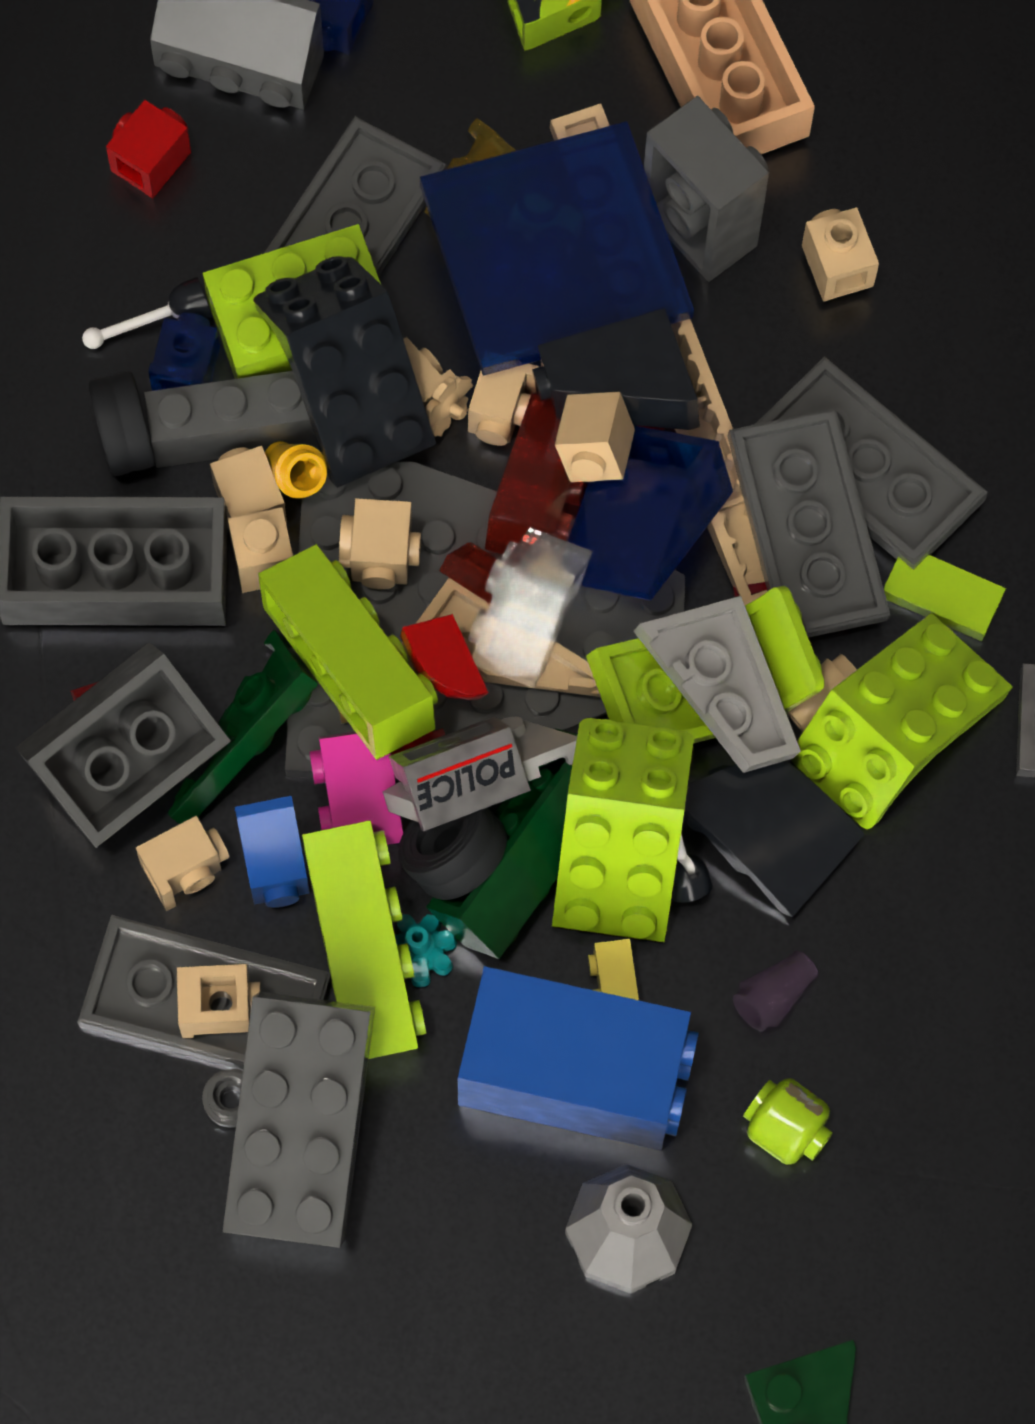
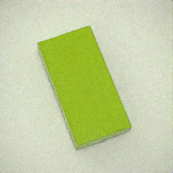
(946, 591)

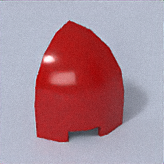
(444, 658)

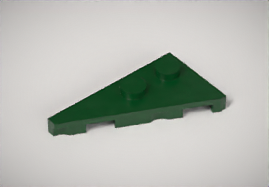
(250, 724)
(805, 1388)

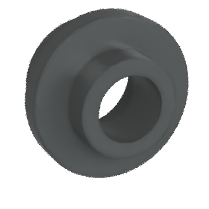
(212, 1094)

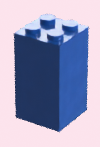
(576, 1059)

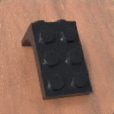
(348, 366)

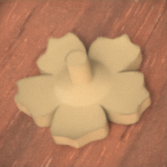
(448, 403)

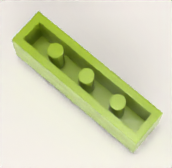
(348, 651)
(359, 931)

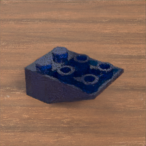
(653, 515)

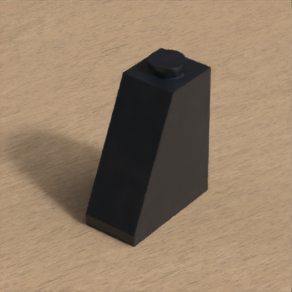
(624, 357)

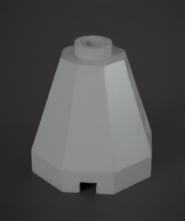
(624, 1248)

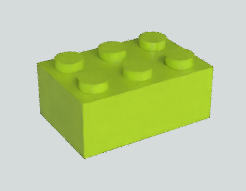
(231, 289)

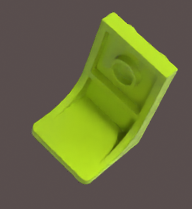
(643, 694)
(896, 718)
(622, 829)

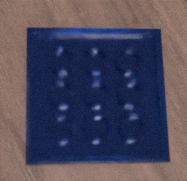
(553, 243)

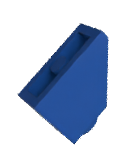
(272, 852)

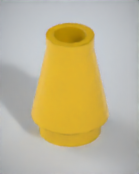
(297, 468)

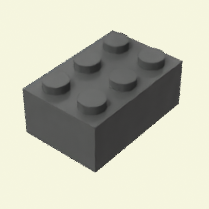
(706, 186)
(123, 744)

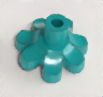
(426, 947)

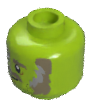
(788, 1121)

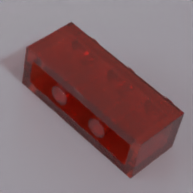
(534, 483)

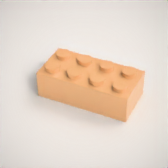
(733, 63)

